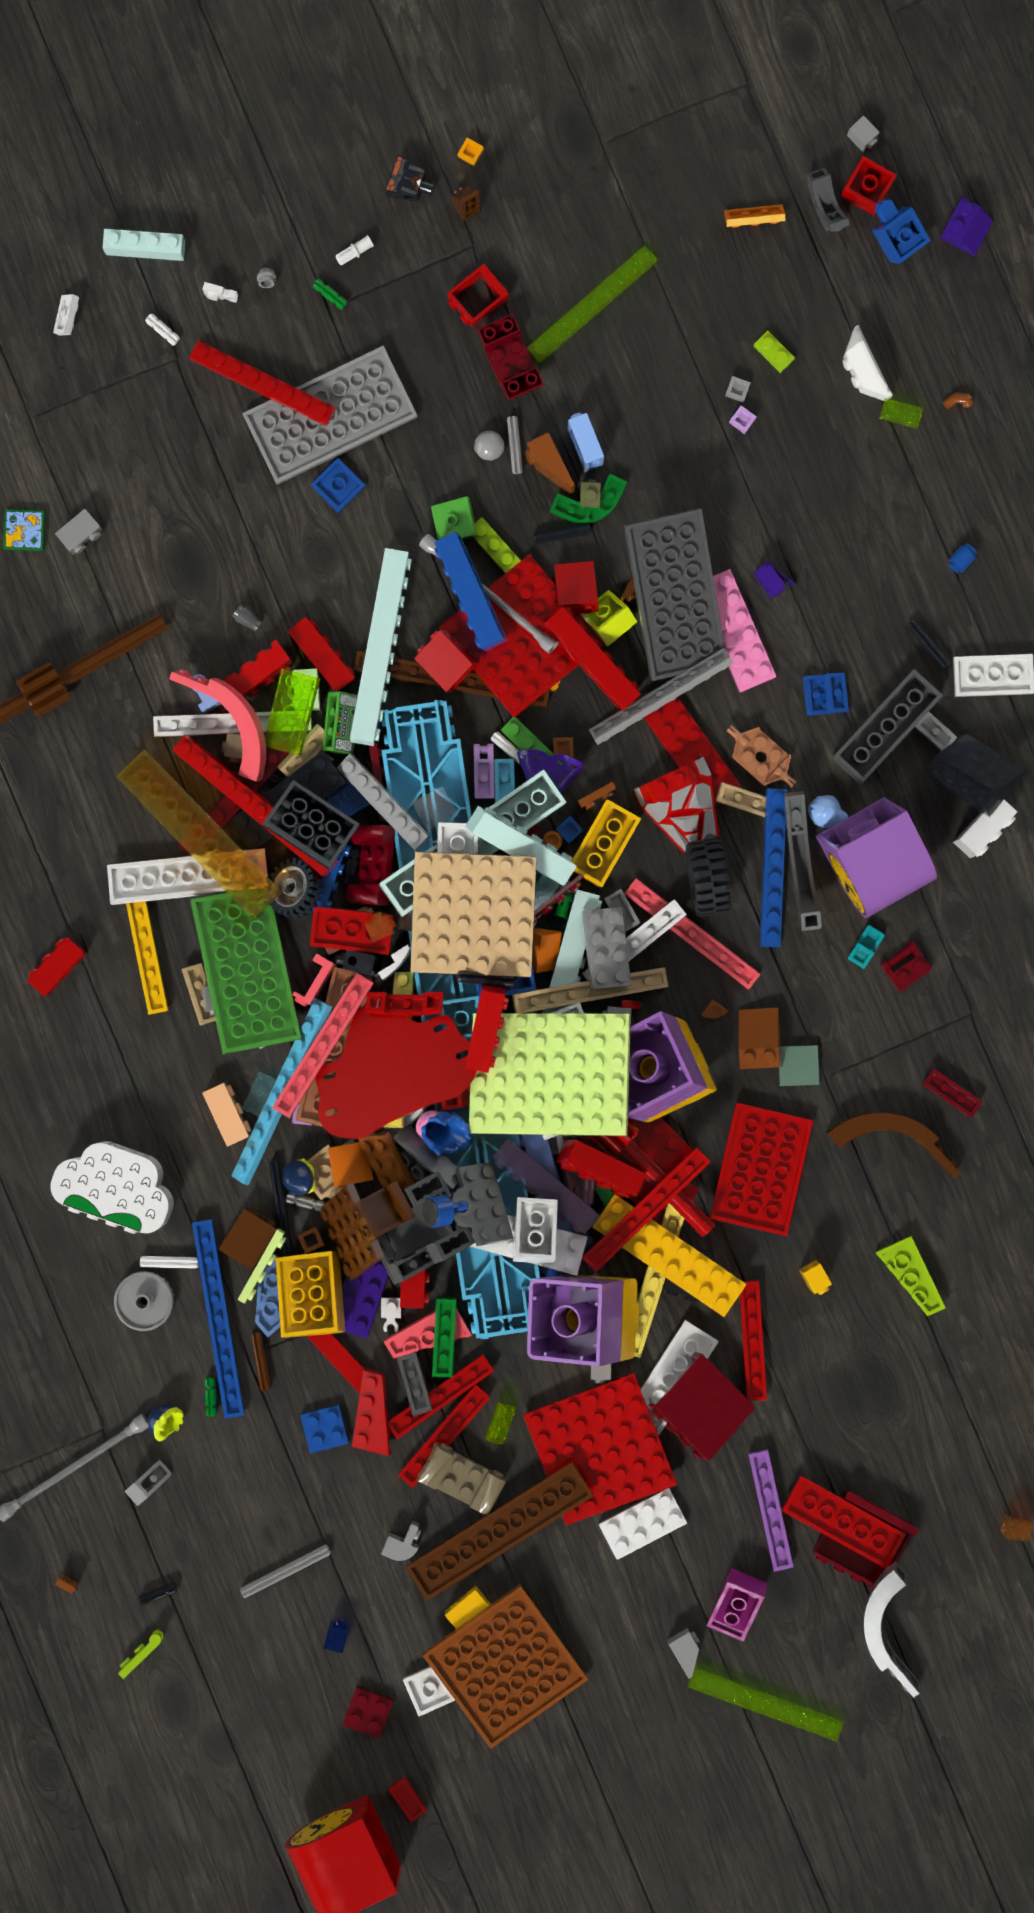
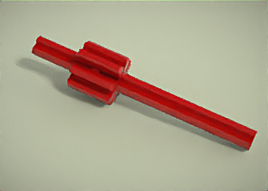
(641, 1161)

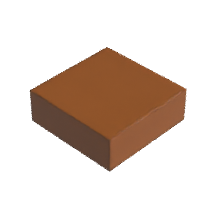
(66, 1583)

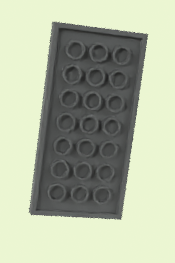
(674, 591)

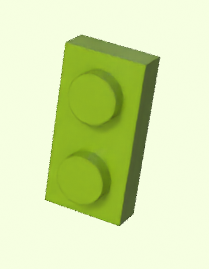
(774, 352)

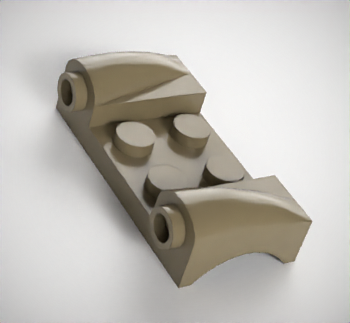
(462, 1478)

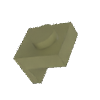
(590, 494)

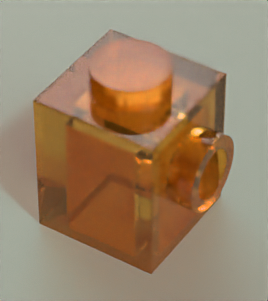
(380, 926)
(1016, 1528)

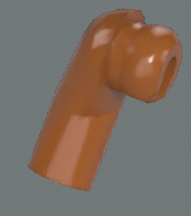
(958, 397)

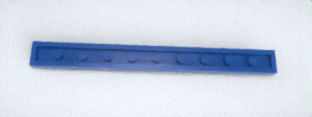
(218, 1319)

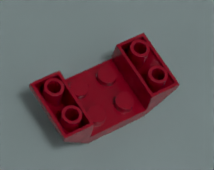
(509, 357)

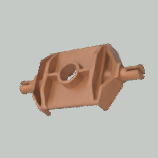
(755, 741)

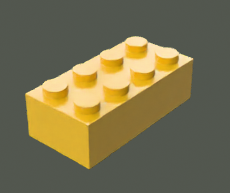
(604, 843)

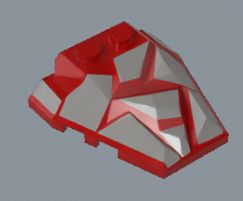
(682, 804)

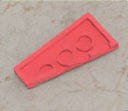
(421, 1335)

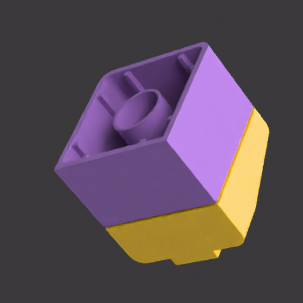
(664, 1068)
(582, 1319)

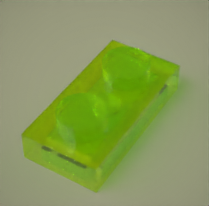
(901, 413)
(500, 1423)

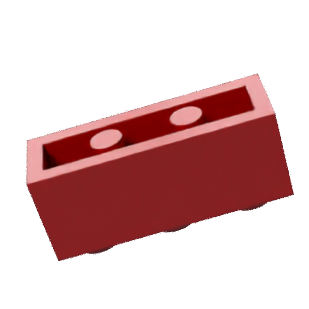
(56, 966)

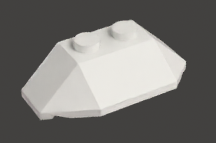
(864, 368)

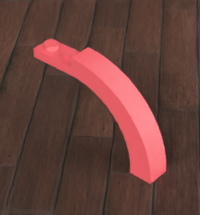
(244, 715)

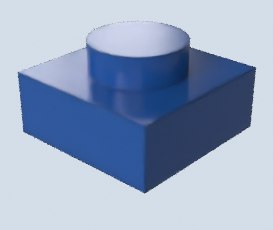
(569, 829)

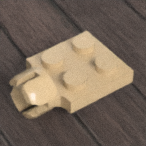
(323, 1175)

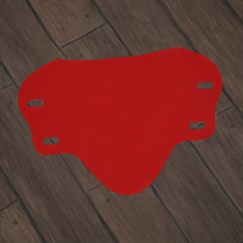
(391, 1071)

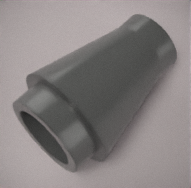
(246, 617)

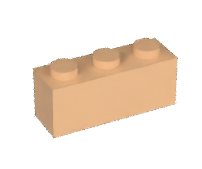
(227, 1113)

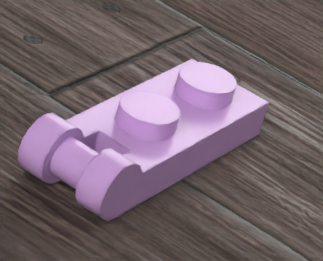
(484, 772)

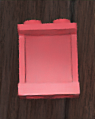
(318, 983)

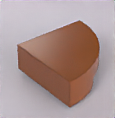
(714, 1010)

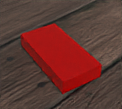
(407, 1799)

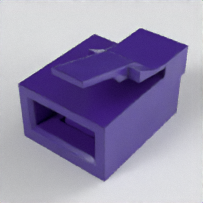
(771, 580)

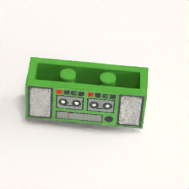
(339, 723)

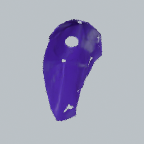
(559, 774)

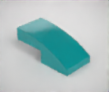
(866, 946)

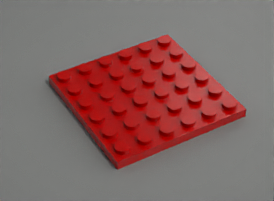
(519, 668)
(608, 1440)

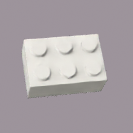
(985, 829)

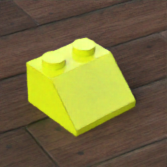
(611, 619)

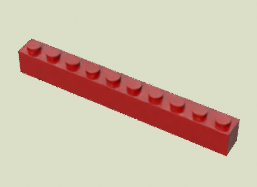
(235, 789)

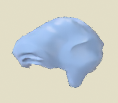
(826, 811)

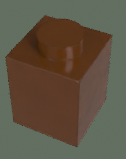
(311, 1241)

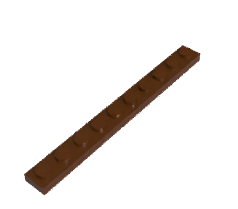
(415, 673)

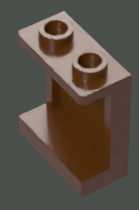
(382, 1211)
(249, 1237)

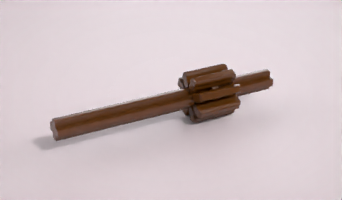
(46, 689)

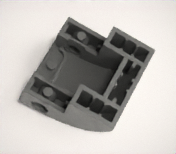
(416, 1244)

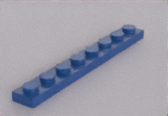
(773, 868)

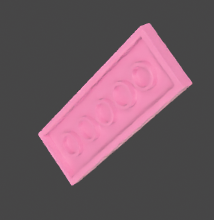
(740, 636)

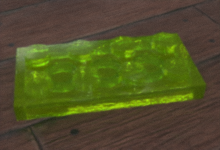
(291, 711)

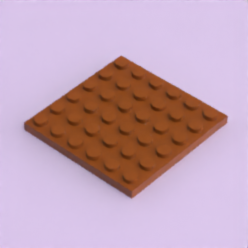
(505, 1666)

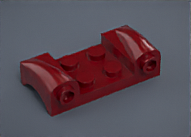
(375, 864)

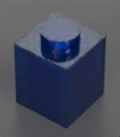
(336, 1636)

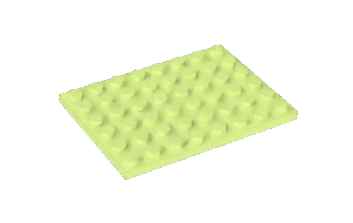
(555, 1077)

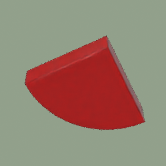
(630, 1004)

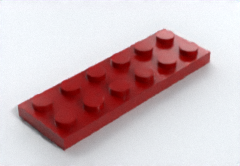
(687, 742)
(843, 1521)

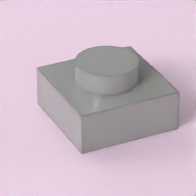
(737, 389)

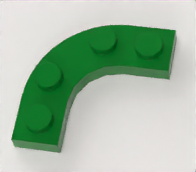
(609, 498)

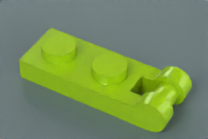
(141, 1653)

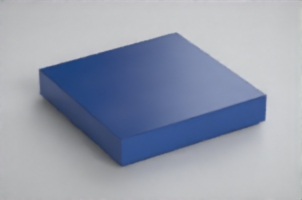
(338, 485)

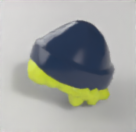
(299, 1177)
(164, 1421)

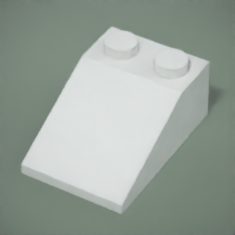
(535, 1230)

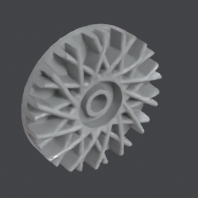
(129, 1306)

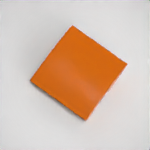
(349, 1164)

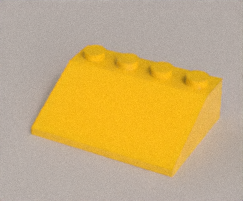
(310, 1294)

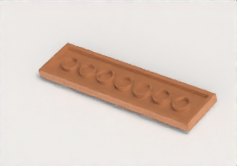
(309, 1104)

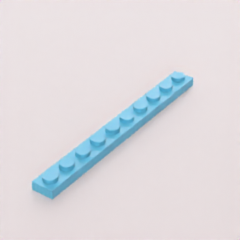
(270, 1117)

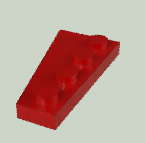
(371, 1424)

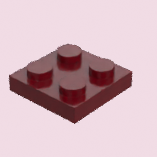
(368, 1712)

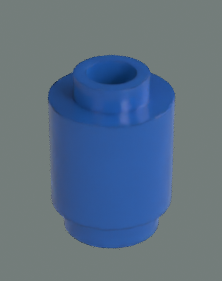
(962, 558)

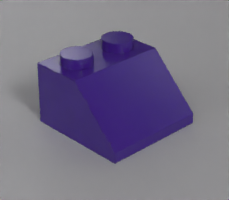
(967, 227)

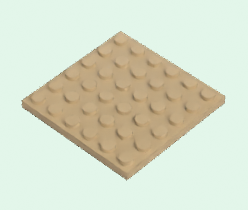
(473, 913)

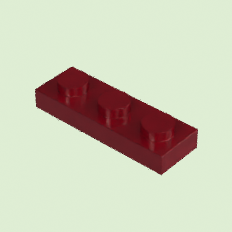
(952, 1093)

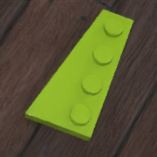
(909, 1268)

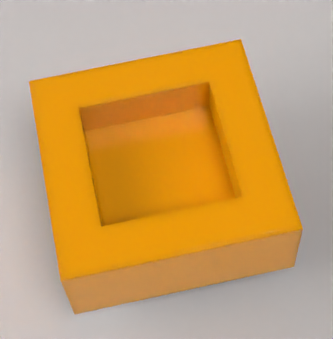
(470, 151)

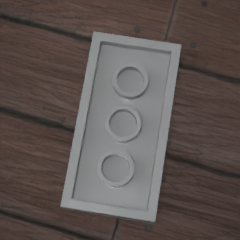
(606, 948)

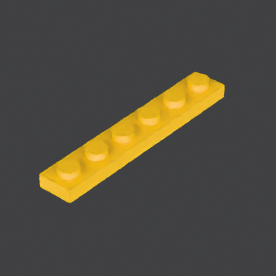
(147, 957)

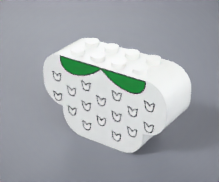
(115, 1187)

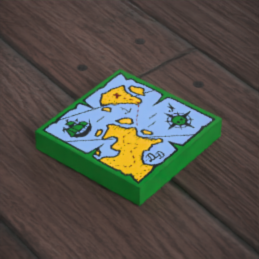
(24, 530)

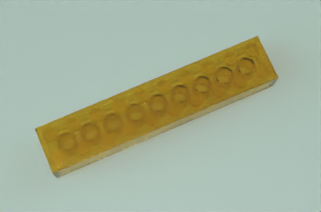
(199, 834)

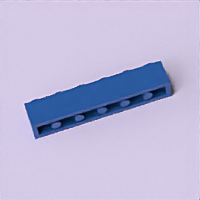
(470, 591)

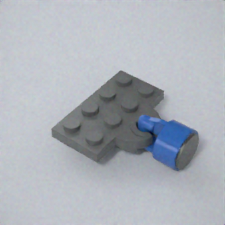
(473, 1205)

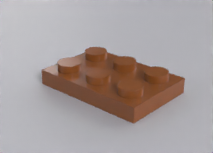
(386, 1159)

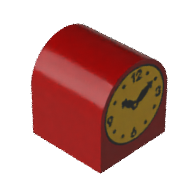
(345, 1859)

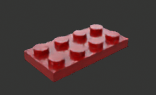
(345, 931)

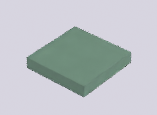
(799, 1066)

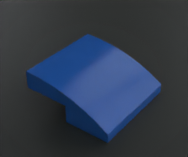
(825, 694)

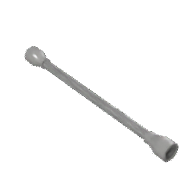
(545, 640)
(137, 1425)

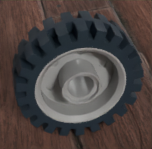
(299, 888)

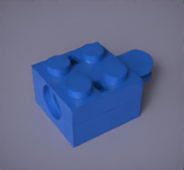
(899, 231)

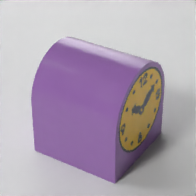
(877, 856)

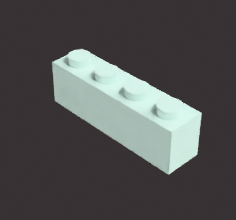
(144, 244)

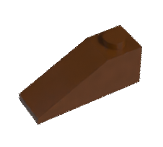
(466, 202)

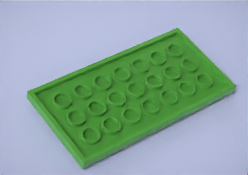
(245, 974)

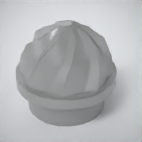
(266, 278)

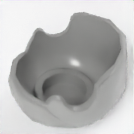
(489, 445)

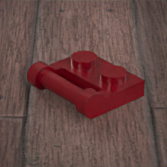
(908, 972)

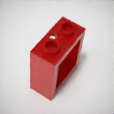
(487, 276)

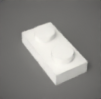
(66, 315)

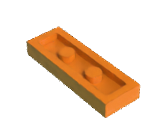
(754, 215)

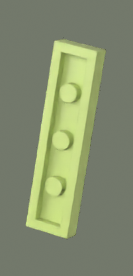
(266, 1259)

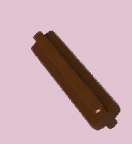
(260, 1361)

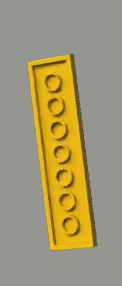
(675, 1259)

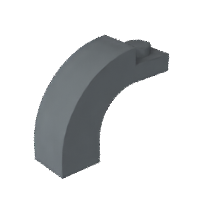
(825, 202)

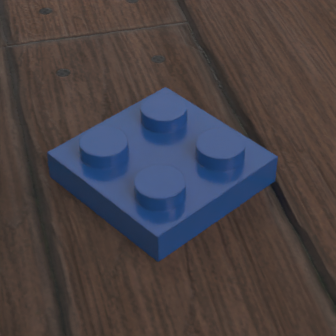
(324, 1428)

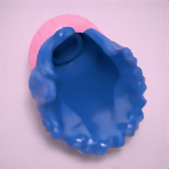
(443, 1131)

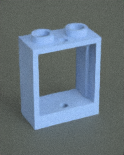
(585, 441)

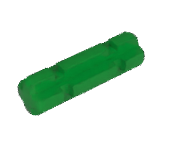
(330, 294)
(210, 1396)

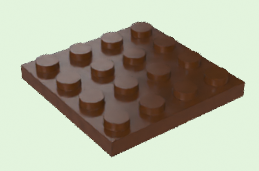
(351, 1246)

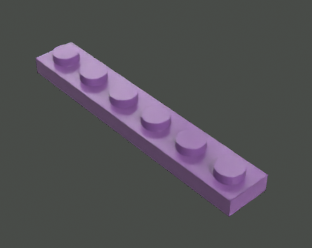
(770, 1510)

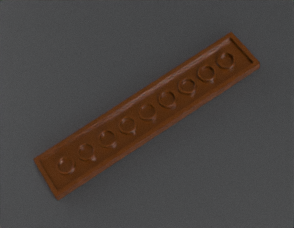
(499, 1530)

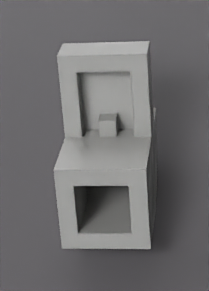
(402, 1548)

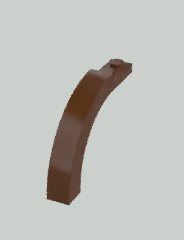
(868, 1122)

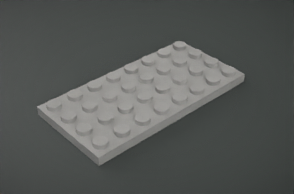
(366, 402)

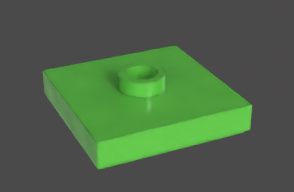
(454, 517)

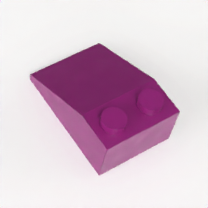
(737, 1604)

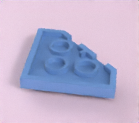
(267, 1302)

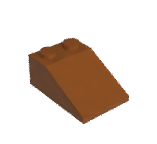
(546, 460)
(759, 1038)

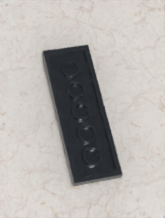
(316, 775)

